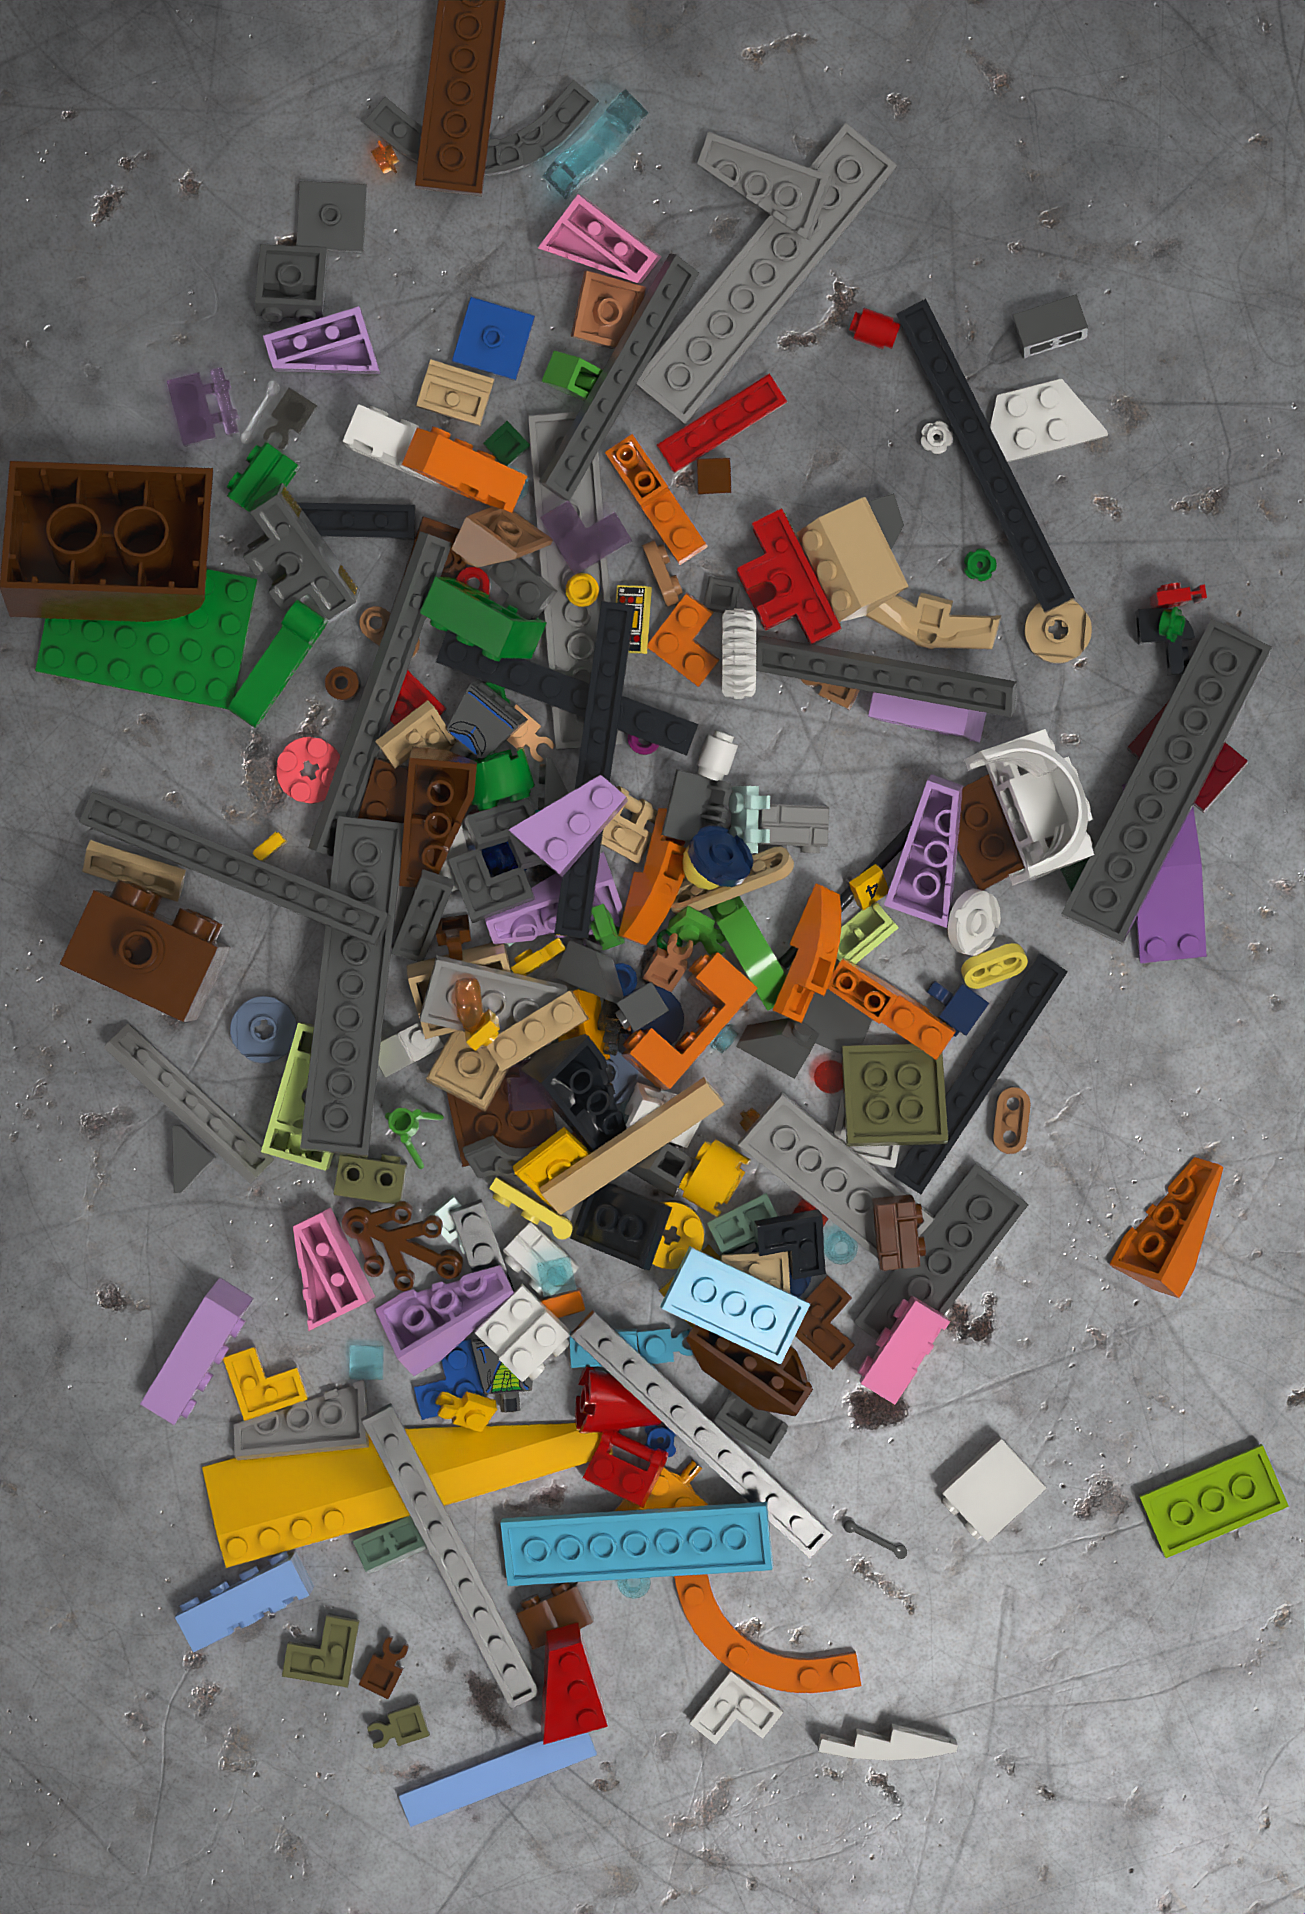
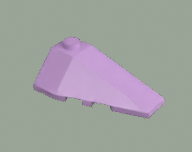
(540, 915)
(434, 1321)

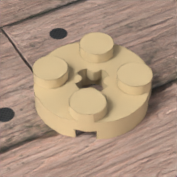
(1070, 645)

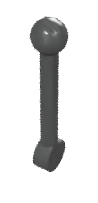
(900, 1551)

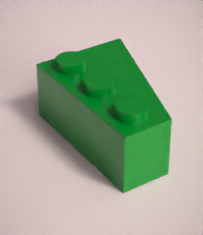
(480, 620)

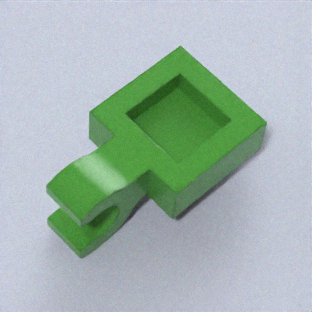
(697, 927)
(604, 928)

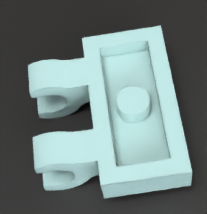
(744, 809)

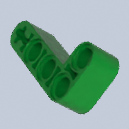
(278, 663)

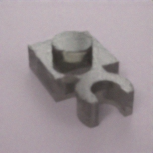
(292, 414)

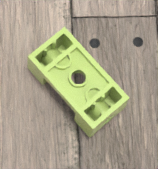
(286, 1121)

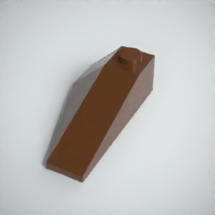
(436, 803)

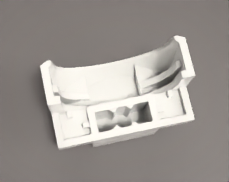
(1039, 803)

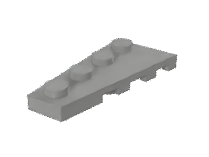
(307, 1427)

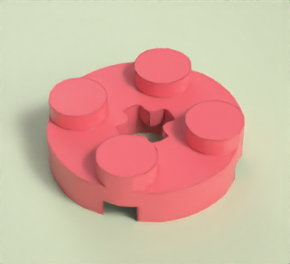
(292, 761)

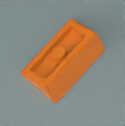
(565, 1303)

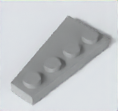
(773, 183)

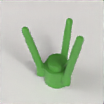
(406, 1124)

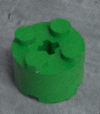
(501, 777)

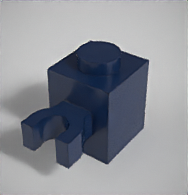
(961, 1008)

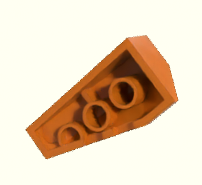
(1169, 1239)

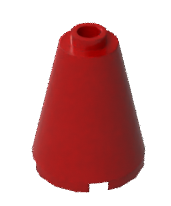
(608, 1405)

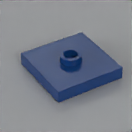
(493, 339)

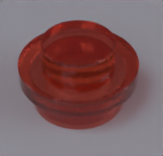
(829, 1076)

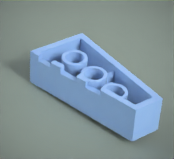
(244, 1600)

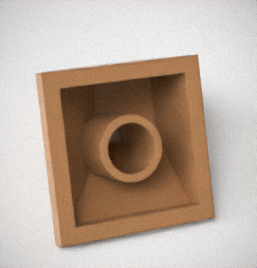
(497, 537)

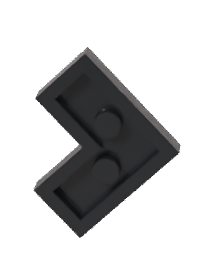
(799, 1235)

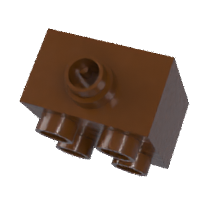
(145, 953)

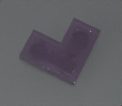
(580, 545)

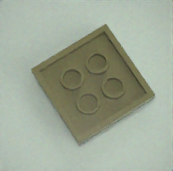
(893, 1096)

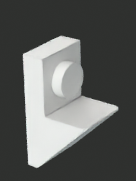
(406, 1049)

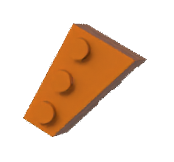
(464, 470)

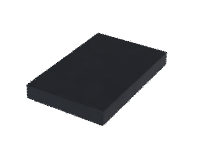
(622, 1224)

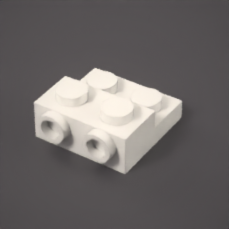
(524, 1334)

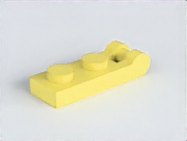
(532, 1209)

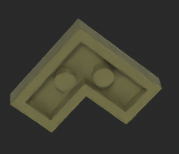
(330, 1662)

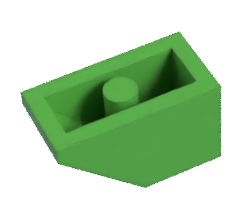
(571, 375)

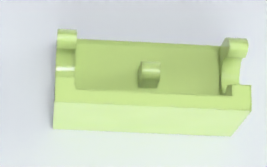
(864, 933)

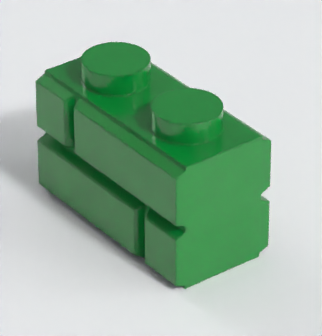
(266, 471)

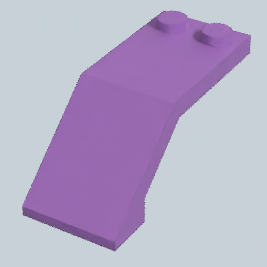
(1173, 913)

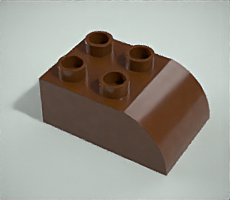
(105, 541)

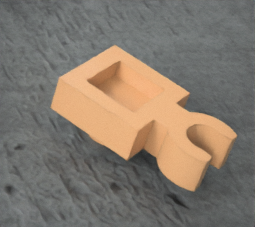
(527, 736)

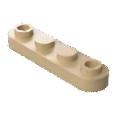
(767, 868)

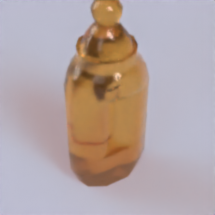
(469, 1003)

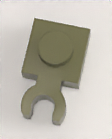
(404, 1724)

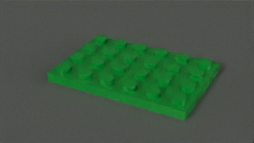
(175, 658)

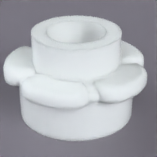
(936, 446)

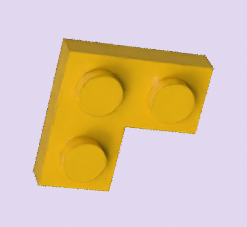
(259, 1393)

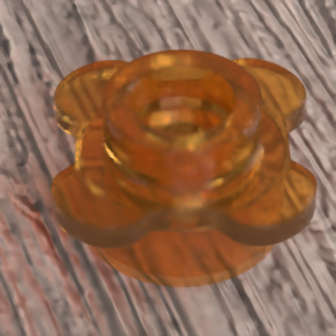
(385, 158)

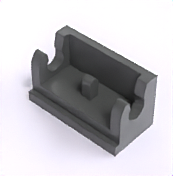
(1050, 326)
(751, 1426)

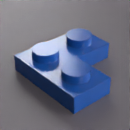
(460, 1374)

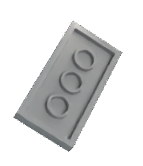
(503, 992)

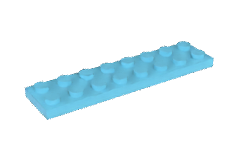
(637, 1544)

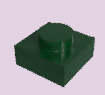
(506, 444)

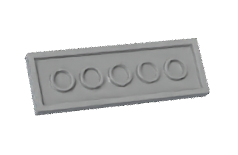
(821, 1169)

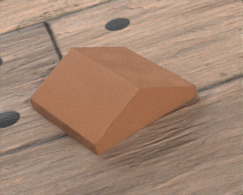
(605, 309)

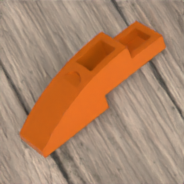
(655, 499)
(654, 888)
(817, 945)
(891, 1007)

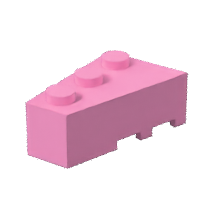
(598, 241)
(902, 1349)

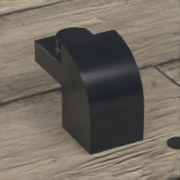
(1148, 633)

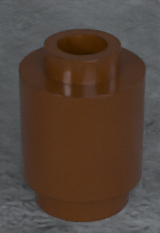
(353, 683)

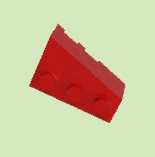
(570, 1688)

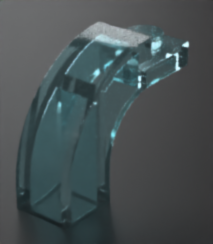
(597, 146)

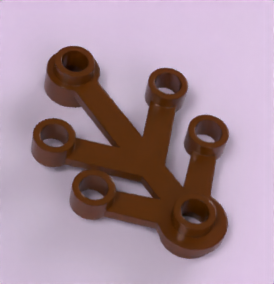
(398, 1241)

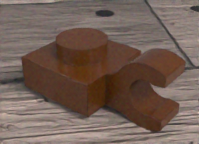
(454, 932)

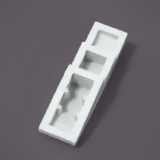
(899, 1745)

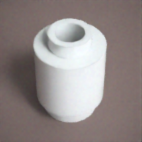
(716, 756)

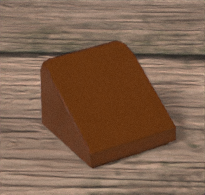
(714, 476)

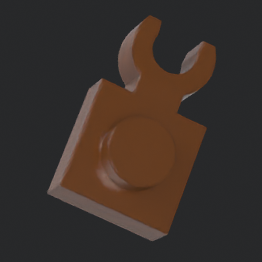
(382, 1672)

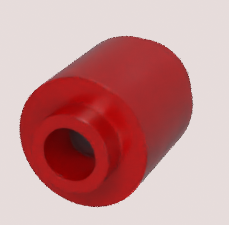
(874, 329)

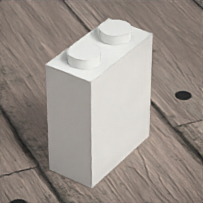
(991, 1490)

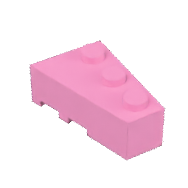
(328, 1269)

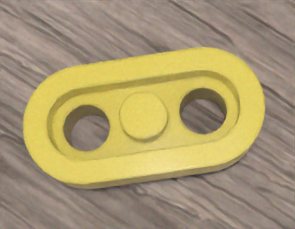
(994, 966)

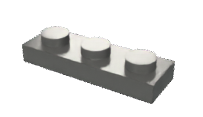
(422, 916)

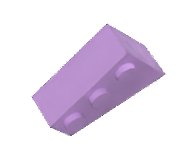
(570, 824)

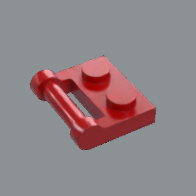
(620, 1476)

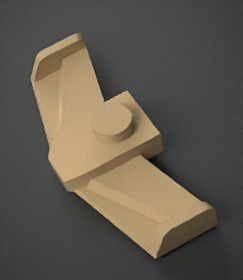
(932, 625)

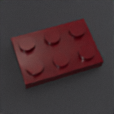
(1224, 771)

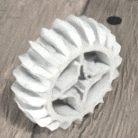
(738, 653)

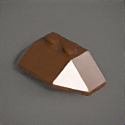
(750, 1375)

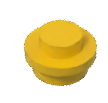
(582, 590)

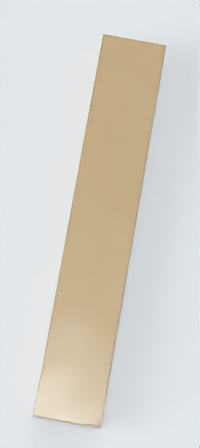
(632, 1146)

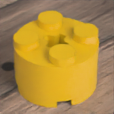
(714, 1177)
(688, 1228)

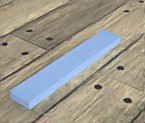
(493, 1777)

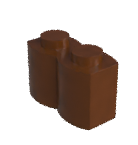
(560, 1608)

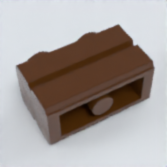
(897, 1232)

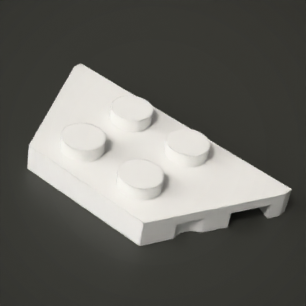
(1042, 420)

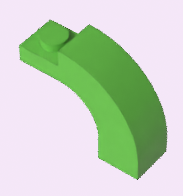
(750, 948)

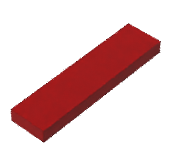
(722, 423)

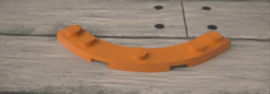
(752, 1661)

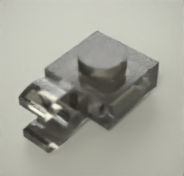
(612, 1026)

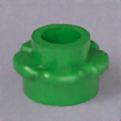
(989, 565)

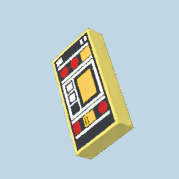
(641, 598)

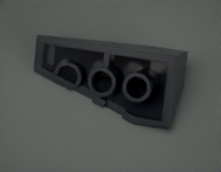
(577, 1087)

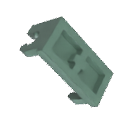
(736, 1227)
(389, 1545)

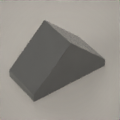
(189, 1158)

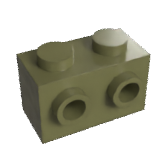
(371, 1178)

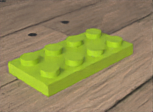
(1213, 1501)

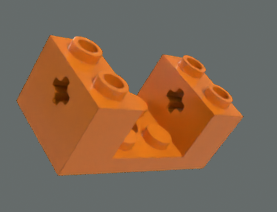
(722, 987)

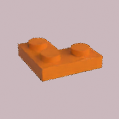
(676, 642)

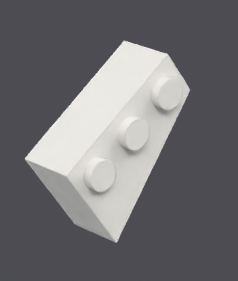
(381, 438)

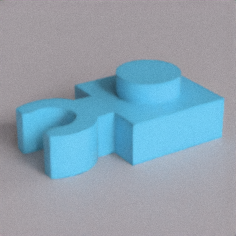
(658, 1345)

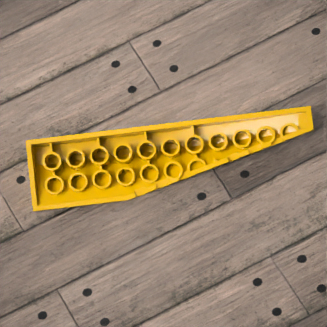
(313, 1497)

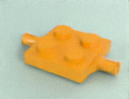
(671, 1491)

